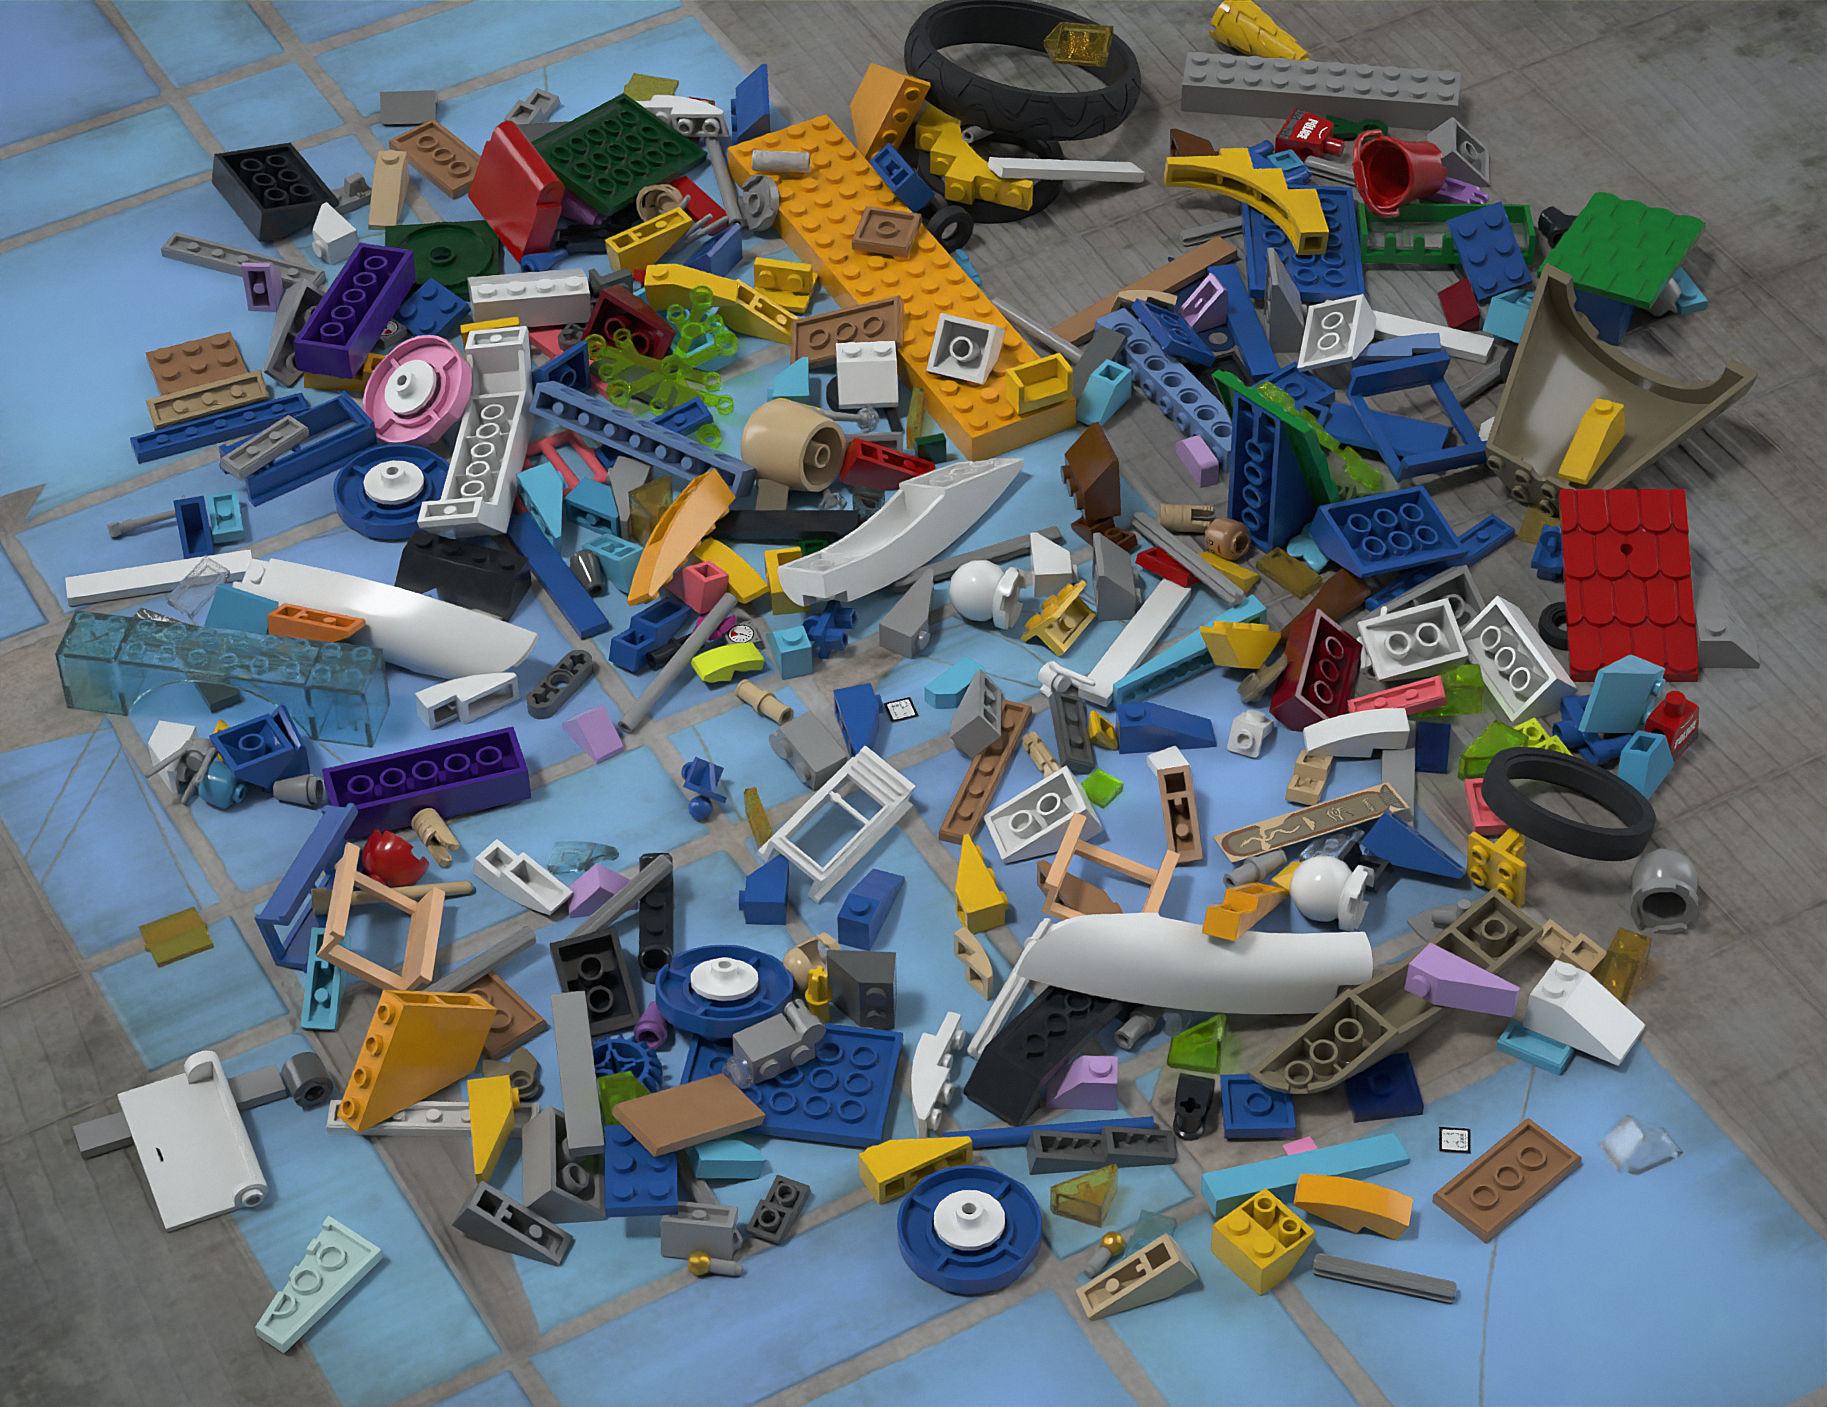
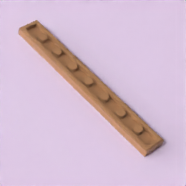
(1165, 279)

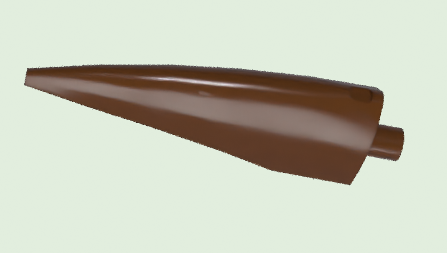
(1336, 598)

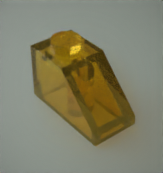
(1625, 964)

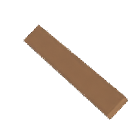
(985, 776)

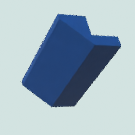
(1405, 434)

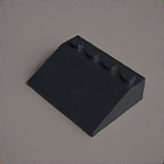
(271, 189)

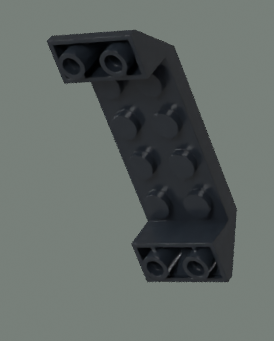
(1036, 1048)

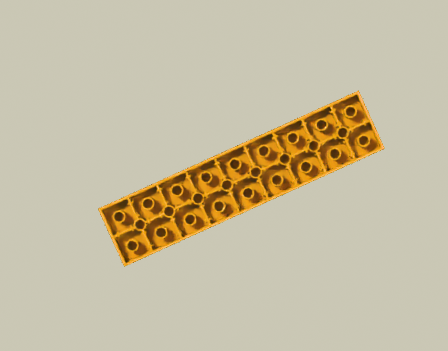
(818, 223)

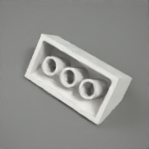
(1516, 662)

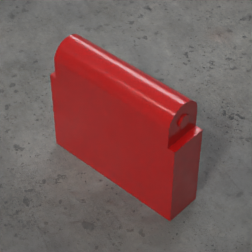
(517, 192)

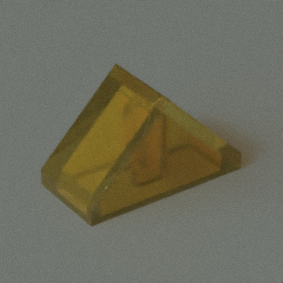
(1086, 1196)

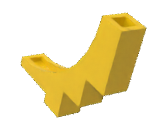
(962, 167)
(1233, 175)

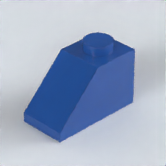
(767, 893)

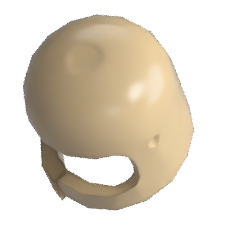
(669, 199)
(806, 957)

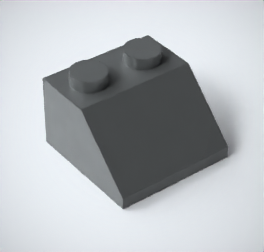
(864, 986)

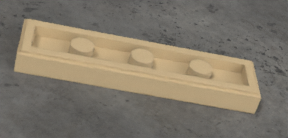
(207, 399)

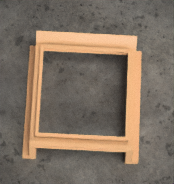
(1072, 845)
(422, 932)

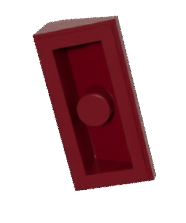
(1460, 306)

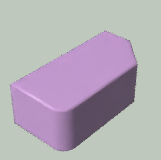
(1198, 460)

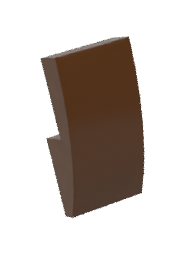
(1107, 528)

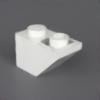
(166, 740)

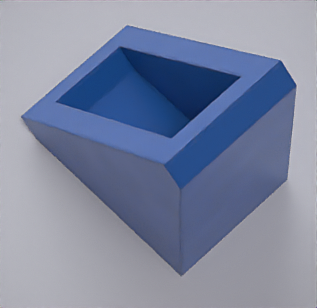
(193, 527)

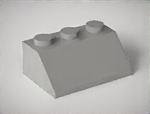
(555, 1184)

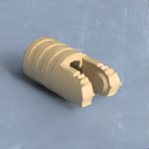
(1178, 517)
(435, 835)

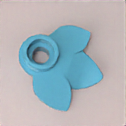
(1305, 546)

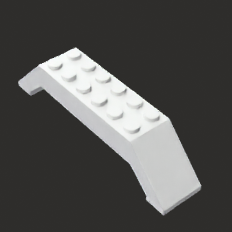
(490, 439)

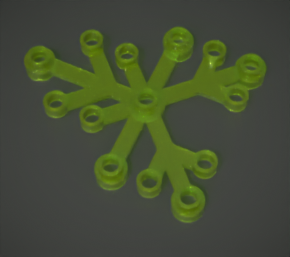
(689, 330)
(1354, 466)

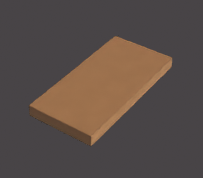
(439, 157)
(868, 322)
(688, 1114)
(1506, 1180)

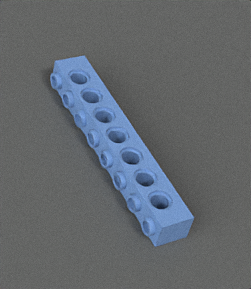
(1172, 386)
(638, 436)

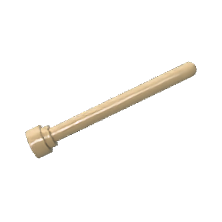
(322, 898)

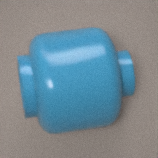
(221, 786)

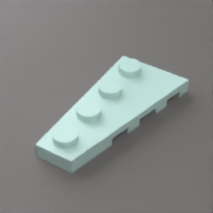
(324, 1276)

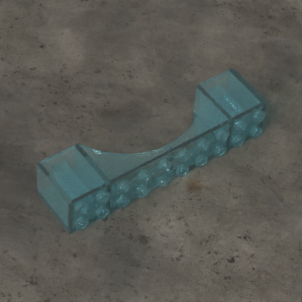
(327, 687)

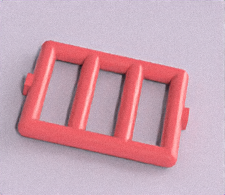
(547, 446)

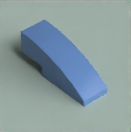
(1398, 348)

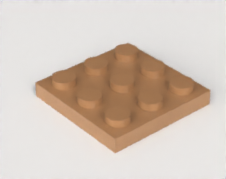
(195, 363)

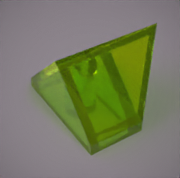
(1200, 1046)
(617, 1089)

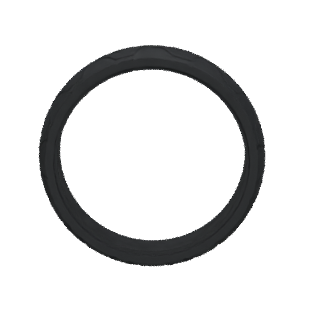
(1006, 107)

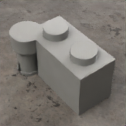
(809, 750)
(779, 1043)

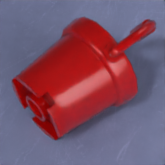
(1395, 171)

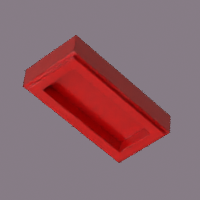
(1165, 566)

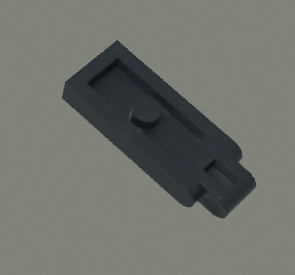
(587, 237)

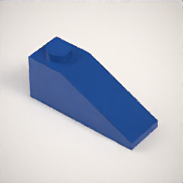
(902, 178)
(858, 716)
(1155, 727)
(1405, 847)
(867, 908)

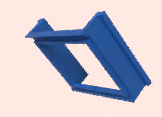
(1407, 374)

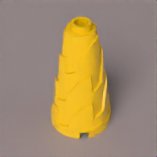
(1253, 32)

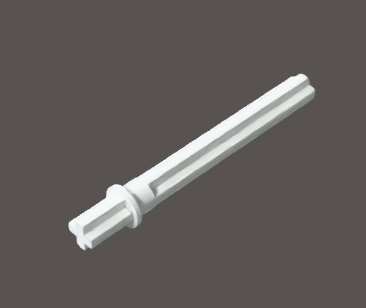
(1005, 1000)

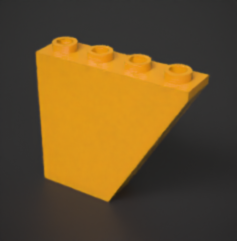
(885, 108)
(414, 1050)

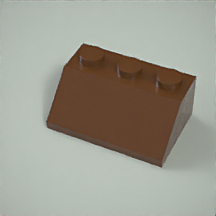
(1093, 475)

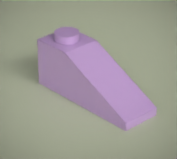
(1459, 984)

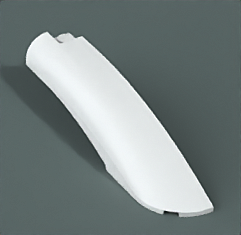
(902, 535)
(408, 626)
(1179, 967)

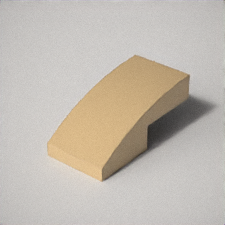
(1126, 299)
(1308, 778)
(1562, 946)
(976, 962)

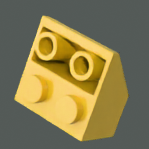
(1261, 1241)

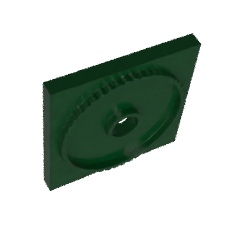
(470, 248)

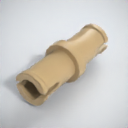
(764, 702)

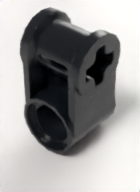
(1192, 1105)

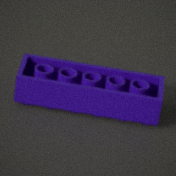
(355, 311)
(443, 776)

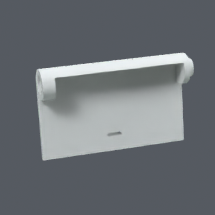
(202, 1142)

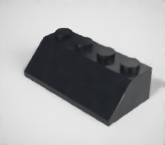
(464, 573)

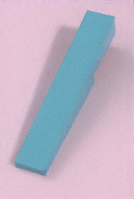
(1182, 659)
(1354, 1160)

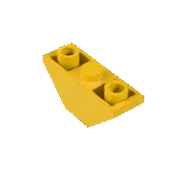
(1239, 643)

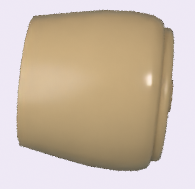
(793, 445)

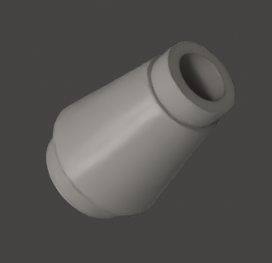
(301, 789)

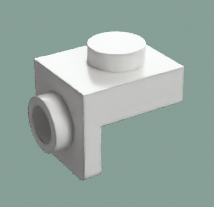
(1248, 732)

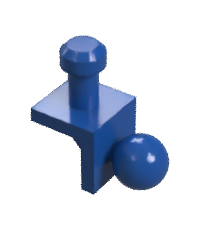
(703, 779)

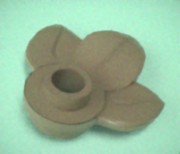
(1255, 684)
(520, 1070)

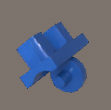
(1548, 554)
(830, 627)

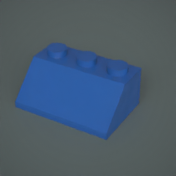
(751, 107)

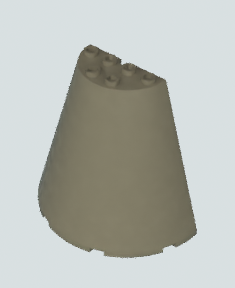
(1559, 376)

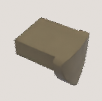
(772, 495)

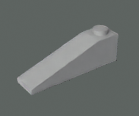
(293, 312)
(1452, 584)
(1720, 631)

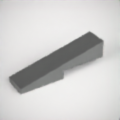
(1122, 1146)

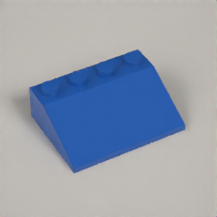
(1385, 532)

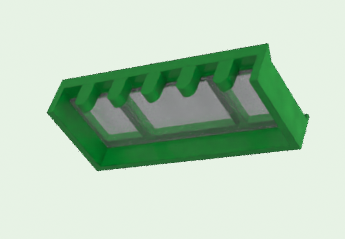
(1422, 234)

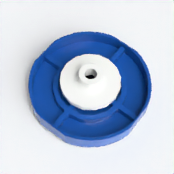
(386, 487)
(722, 990)
(969, 1229)

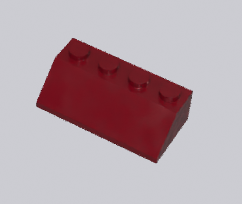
(1317, 672)

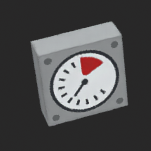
(392, 333)
(742, 633)

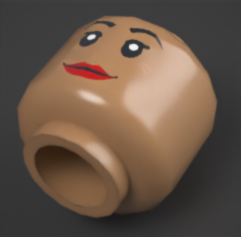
(1227, 538)

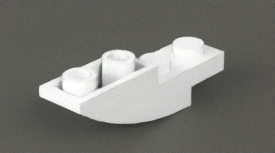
(688, 115)
(931, 1074)

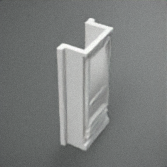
(875, 779)

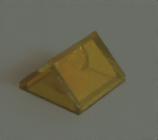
(1079, 44)
(647, 507)

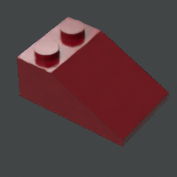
(622, 309)

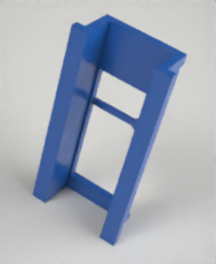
(314, 460)
(318, 853)

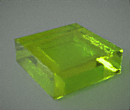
(1102, 788)

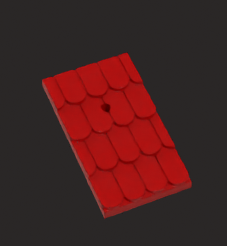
(1628, 580)

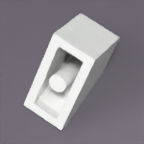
(333, 236)
(1050, 566)

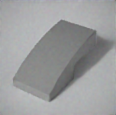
(534, 109)

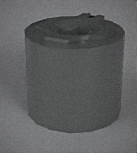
(307, 1079)

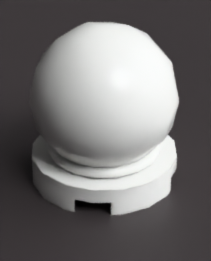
(985, 592)
(1329, 890)

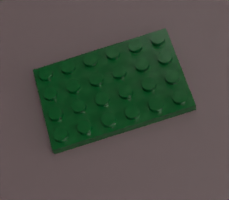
(617, 153)

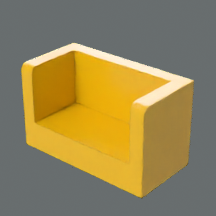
(1039, 383)
(779, 600)

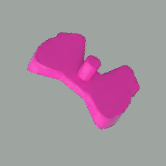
(726, 624)

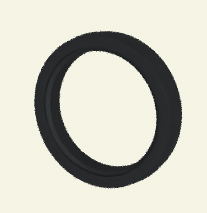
(992, 213)
(1558, 831)

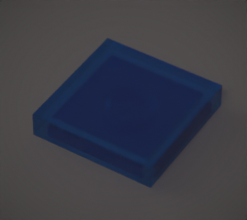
(1385, 1090)

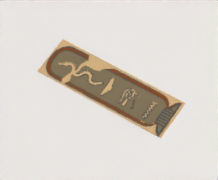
(1310, 822)

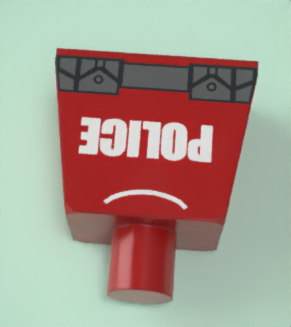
(1308, 136)
(1677, 720)

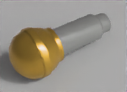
(1110, 1246)
(701, 1263)

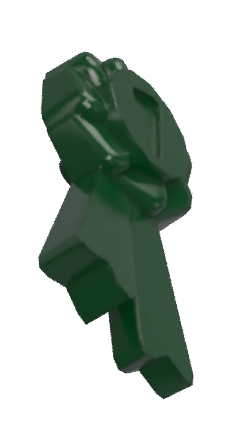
(1348, 129)

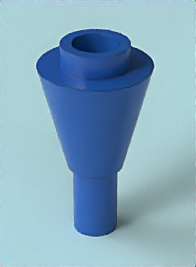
(542, 261)

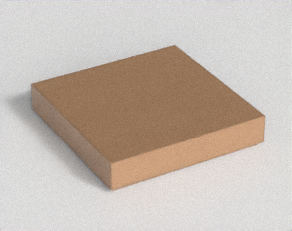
(886, 231)

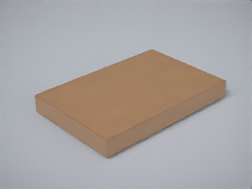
(514, 1020)

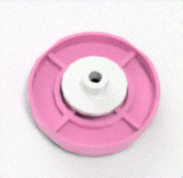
(418, 391)

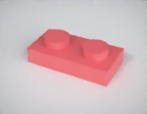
(1482, 818)

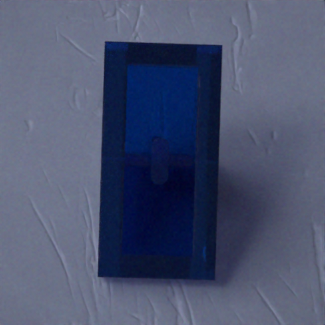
(1432, 747)

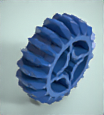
(625, 1055)

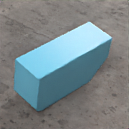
(951, 686)
(725, 1160)

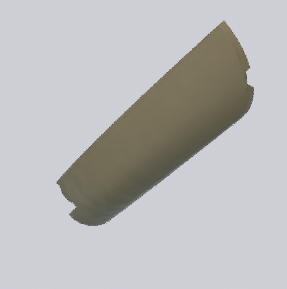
(1381, 1015)

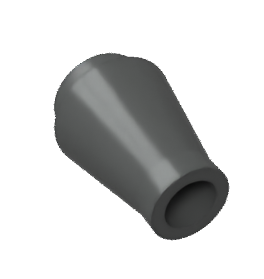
(587, 570)

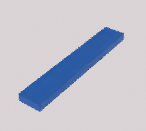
(1245, 325)
(215, 428)
(1477, 541)
(556, 577)

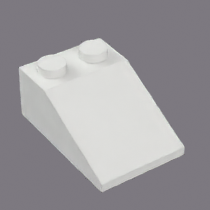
(1336, 332)
(1413, 642)
(1040, 816)
(1581, 1014)

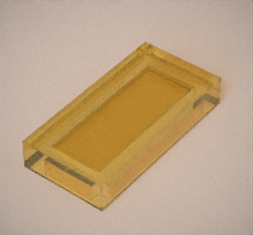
(915, 417)
(1289, 573)
(756, 817)

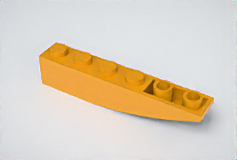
(679, 534)

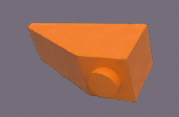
(311, 623)

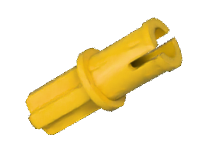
(819, 994)

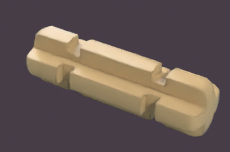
(1040, 754)

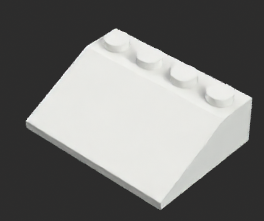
(534, 297)

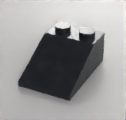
(598, 967)

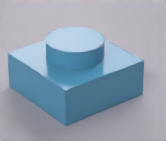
(1286, 160)

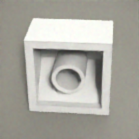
(965, 348)
(867, 374)

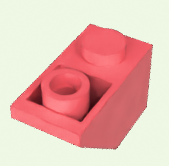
(699, 585)

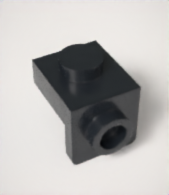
(1353, 857)

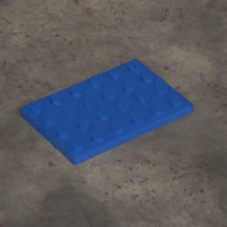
(1319, 276)
(830, 1098)

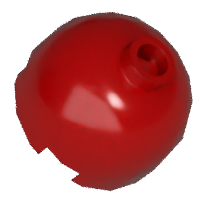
(390, 860)

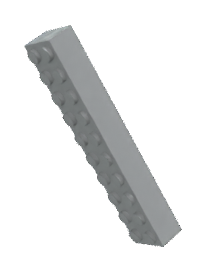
(1346, 91)

